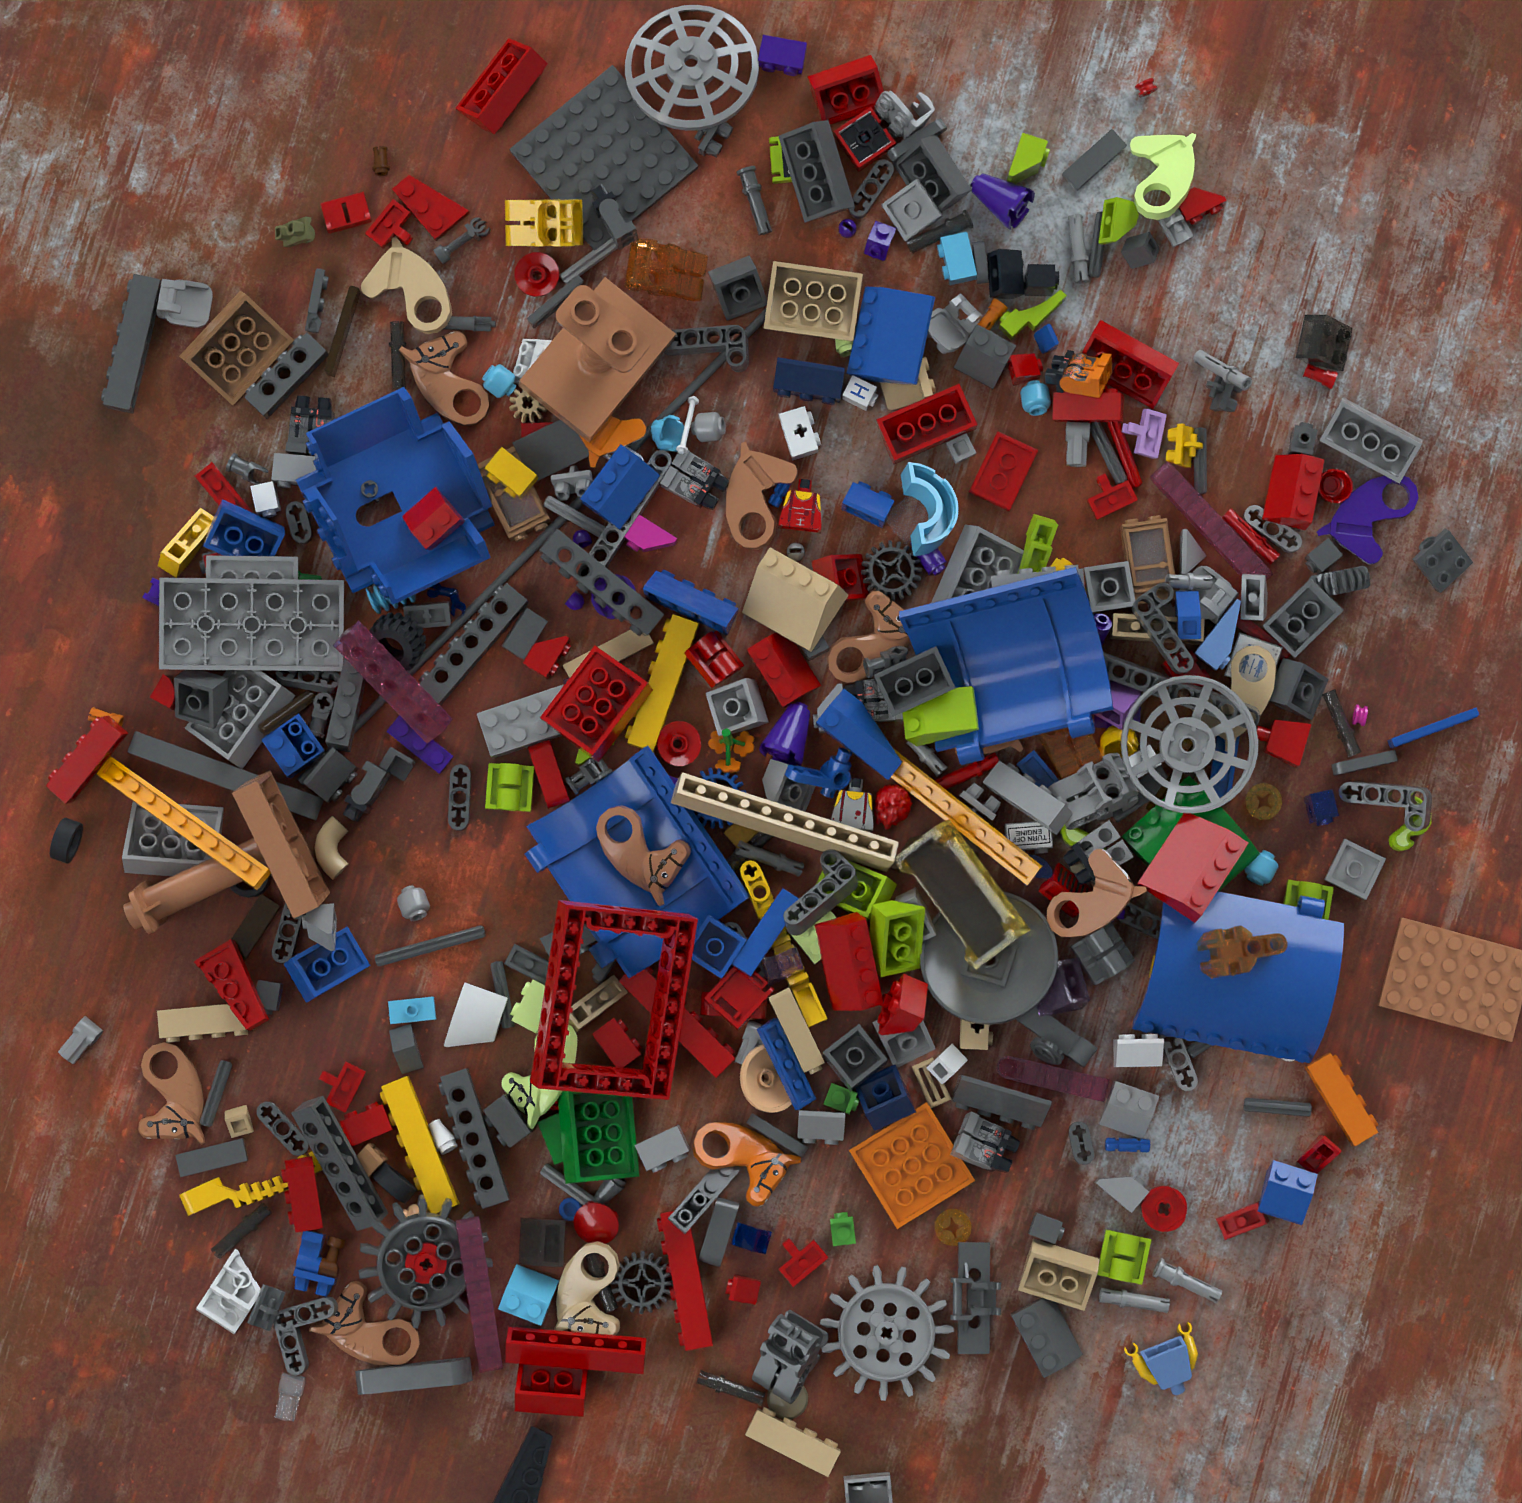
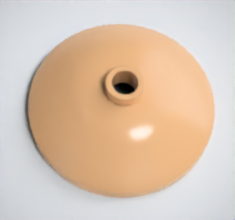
(767, 1095)

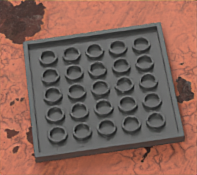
(607, 142)

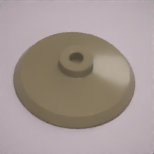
(787, 1410)

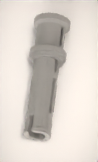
(1177, 1276)

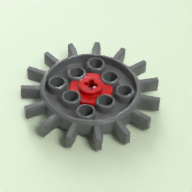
(411, 1260)

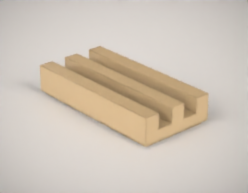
(939, 1101)

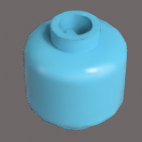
(499, 381)
(1035, 398)
(1262, 868)

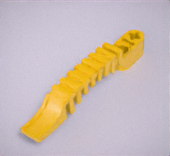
(799, 982)
(214, 1192)

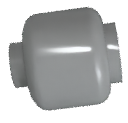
(708, 426)
(413, 903)

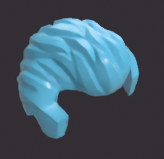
(667, 433)

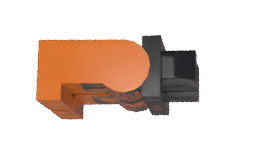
(1079, 373)

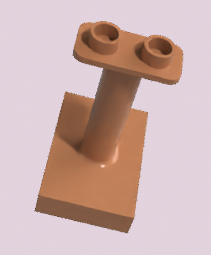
(595, 357)
(275, 845)

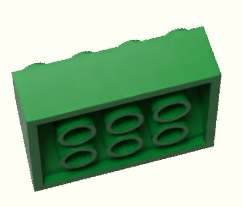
(597, 1137)

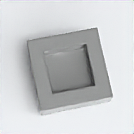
(961, 448)

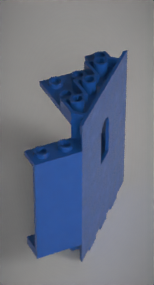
(403, 457)

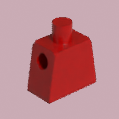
(1285, 740)

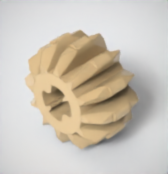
(520, 409)

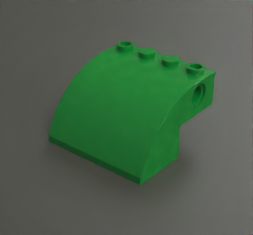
(1152, 830)

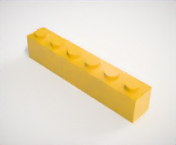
(664, 681)
(418, 1142)

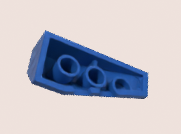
(857, 731)

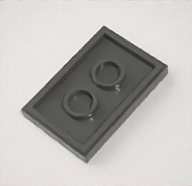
(551, 449)

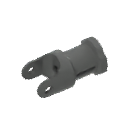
(244, 468)

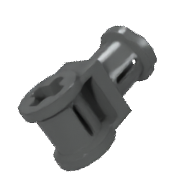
(888, 658)
(321, 716)
(590, 773)

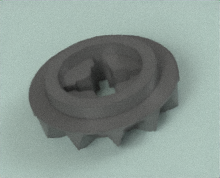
(1046, 1051)

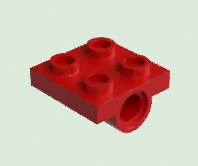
(714, 658)

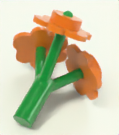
(724, 743)

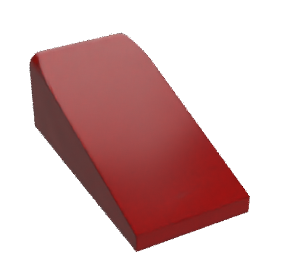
(1242, 1220)

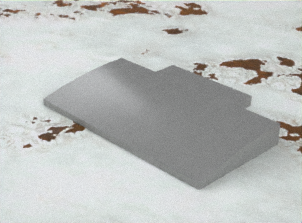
(250, 618)

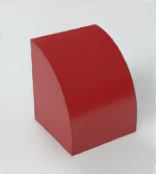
(165, 692)

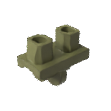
(295, 232)

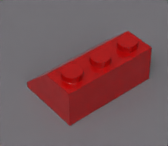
(846, 89)
(1293, 490)
(783, 669)
(551, 1390)

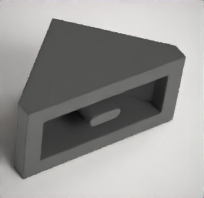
(406, 1049)

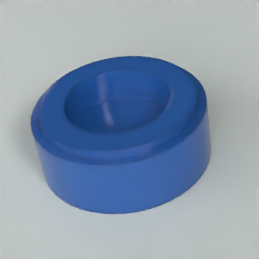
(568, 1208)

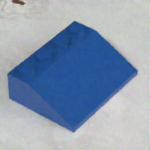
(890, 336)
(690, 602)

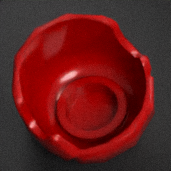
(1335, 486)

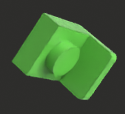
(841, 1099)
(842, 1229)

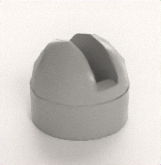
(795, 556)

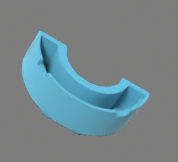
(940, 504)

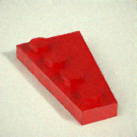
(231, 978)

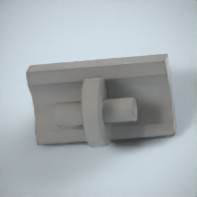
(1176, 228)
(571, 482)
(988, 809)

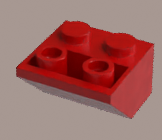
(903, 1006)

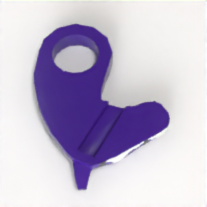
(1354, 517)

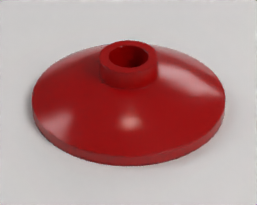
(536, 263)
(689, 743)

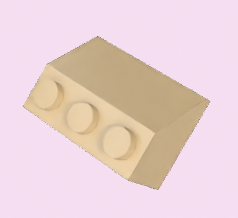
(1059, 1274)

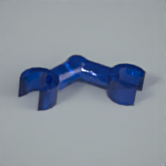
(449, 592)

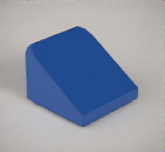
(1046, 339)

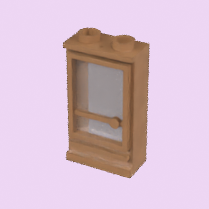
(515, 514)
(1149, 554)

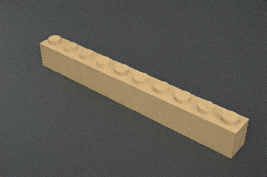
(784, 822)

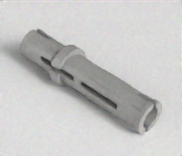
(1079, 257)
(1229, 373)
(1139, 1301)

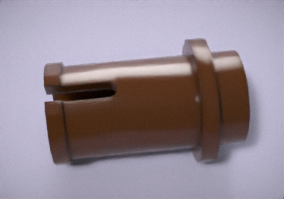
(380, 161)

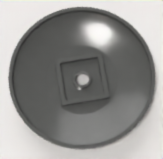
(996, 991)

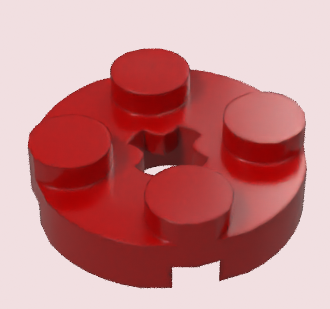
(1177, 1208)

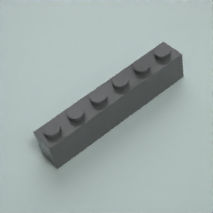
(132, 345)

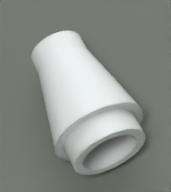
(442, 1137)

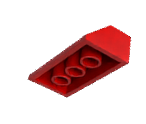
(502, 85)
(1135, 366)
(926, 424)
(849, 963)

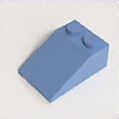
(1219, 641)

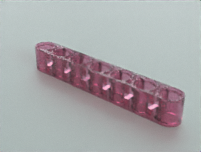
(1208, 521)
(479, 1294)

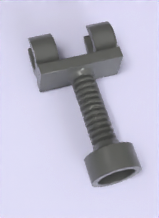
(474, 231)

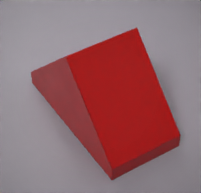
(1319, 1154)

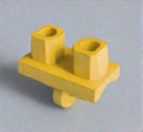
(1185, 445)

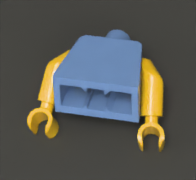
(1168, 1362)

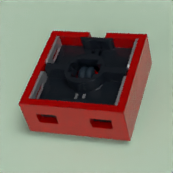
(864, 139)

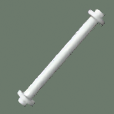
(682, 447)

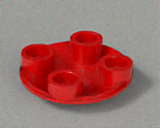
(596, 1222)

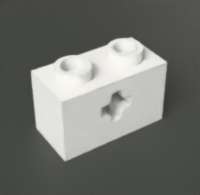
(799, 446)

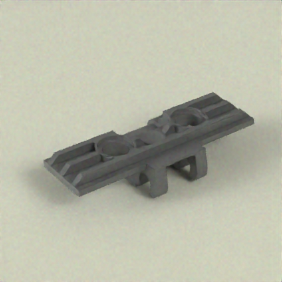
(980, 1298)

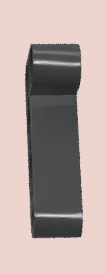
(703, 346)
(1166, 632)
(1385, 799)
(799, 916)
(1052, 1030)

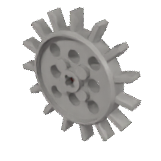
(919, 1348)

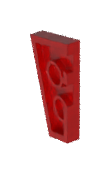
(429, 207)

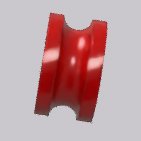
(1146, 87)

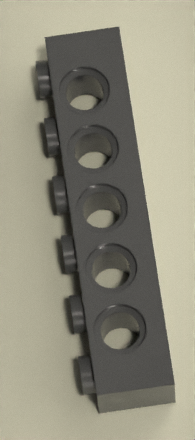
(649, 614)
(486, 639)
(463, 1080)
(339, 1162)

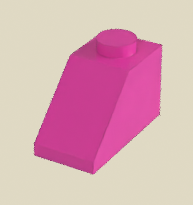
(648, 536)

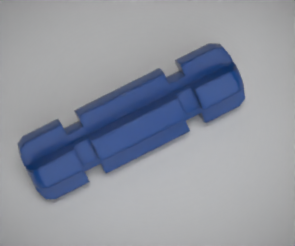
(779, 492)
(1127, 1144)

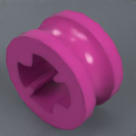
(1360, 715)

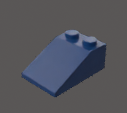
(320, 969)

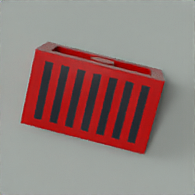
(1063, 881)

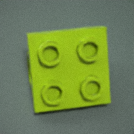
(509, 787)
(1295, 889)
(1123, 1257)

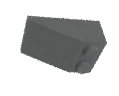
(1302, 617)

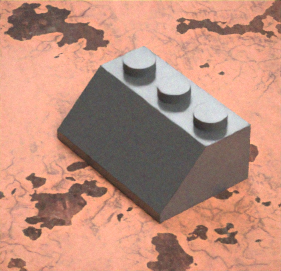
(936, 171)
(914, 681)
(1046, 1335)

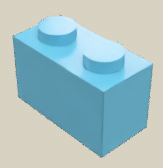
(957, 258)

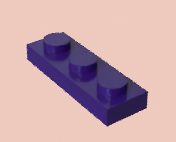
(430, 752)

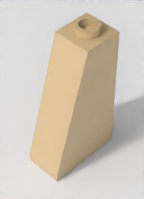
(797, 1031)

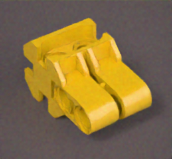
(548, 229)

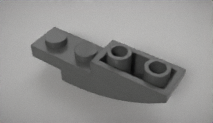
(702, 1197)

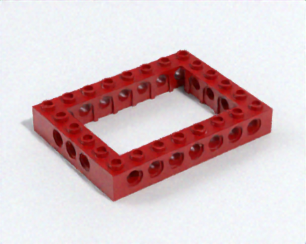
(667, 1010)

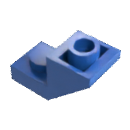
(1188, 614)

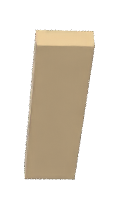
(618, 648)

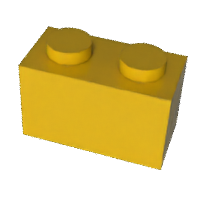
(510, 473)

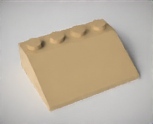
(813, 301)
(792, 599)

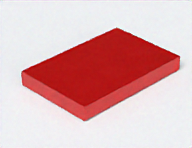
(1003, 471)

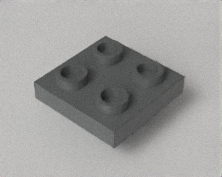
(1442, 560)

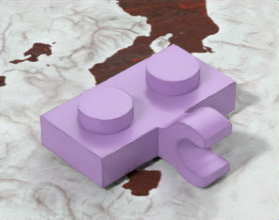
(1148, 433)

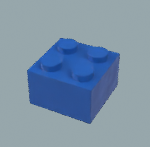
(716, 946)

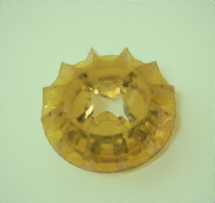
(1274, 801)
(943, 1221)

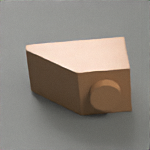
(371, 1158)

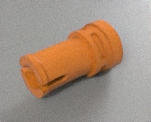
(994, 311)
(99, 713)

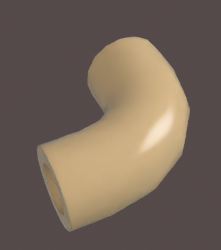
(326, 847)

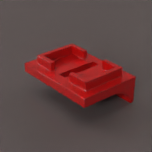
(357, 210)

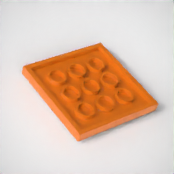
(911, 1165)

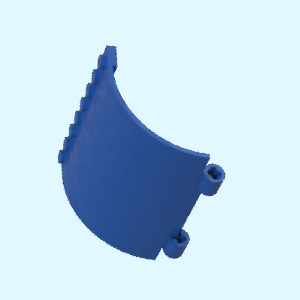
(1025, 652)
(576, 859)
(1267, 1011)

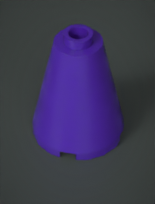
(1003, 198)
(788, 736)

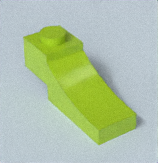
(1014, 322)
(1038, 543)

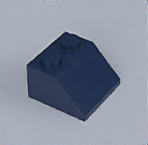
(885, 1098)

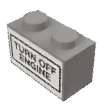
(1029, 836)

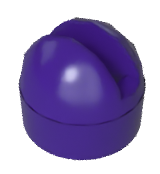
(845, 232)
(582, 538)
(575, 601)

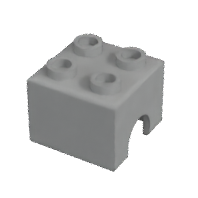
(868, 1488)

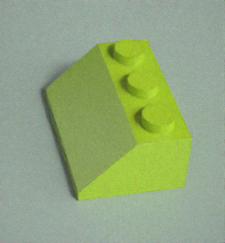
(896, 936)

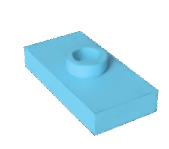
(412, 1010)

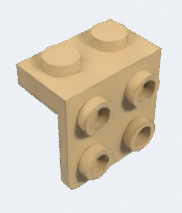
(903, 395)

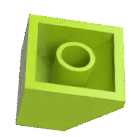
(1028, 158)

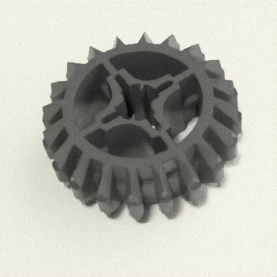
(900, 577)
(1343, 580)
(641, 1303)

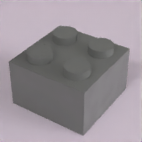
(854, 1057)

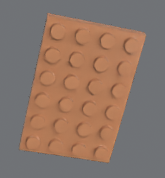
(1454, 980)

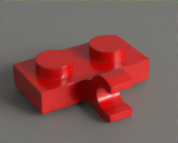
(390, 224)
(1111, 497)
(344, 1085)
(802, 1261)

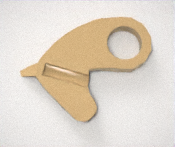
(419, 281)

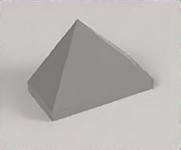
(1190, 552)

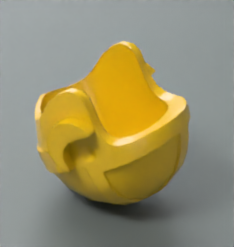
(1111, 742)

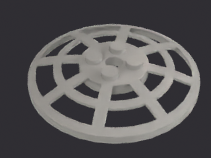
(691, 77)
(1203, 744)

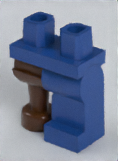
(316, 1268)

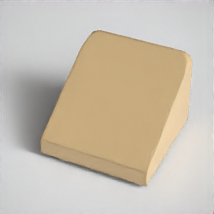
(238, 1121)

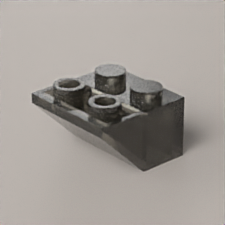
(1324, 342)
(542, 1242)

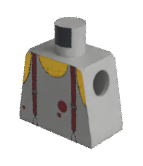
(854, 807)

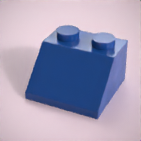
(867, 504)
(1287, 1192)

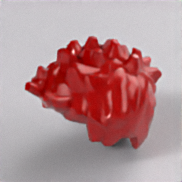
(892, 805)

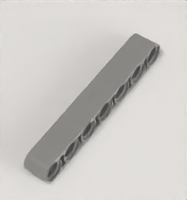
(612, 548)

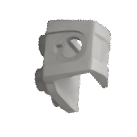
(899, 118)
(184, 302)
(948, 329)
(1218, 598)

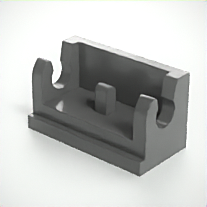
(429, 614)
(524, 633)

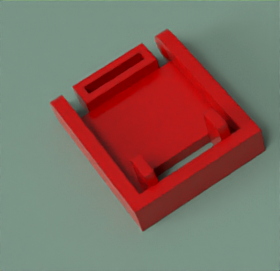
(741, 993)

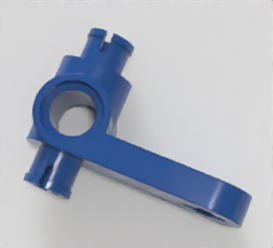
(831, 777)

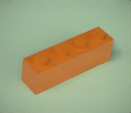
(1341, 1098)

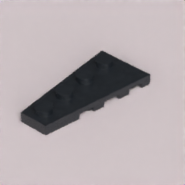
(527, 1469)

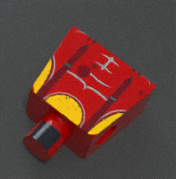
(801, 509)

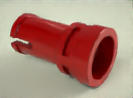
(1320, 375)

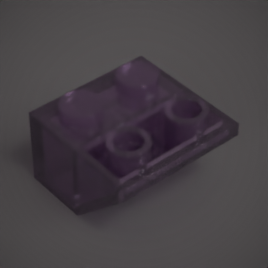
(1067, 991)

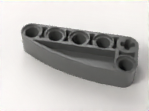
(414, 1376)

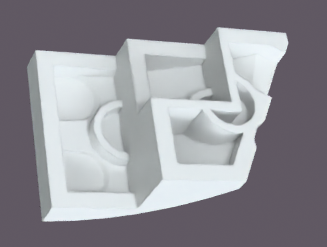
(475, 1017)
(230, 1294)

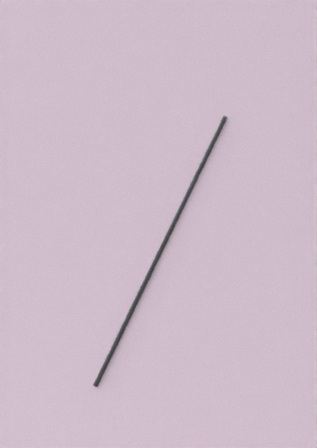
(538, 542)

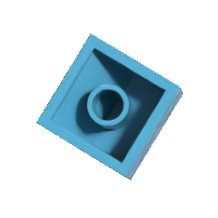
(528, 1294)

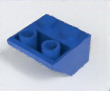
(293, 746)

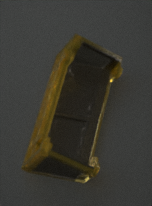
(963, 892)

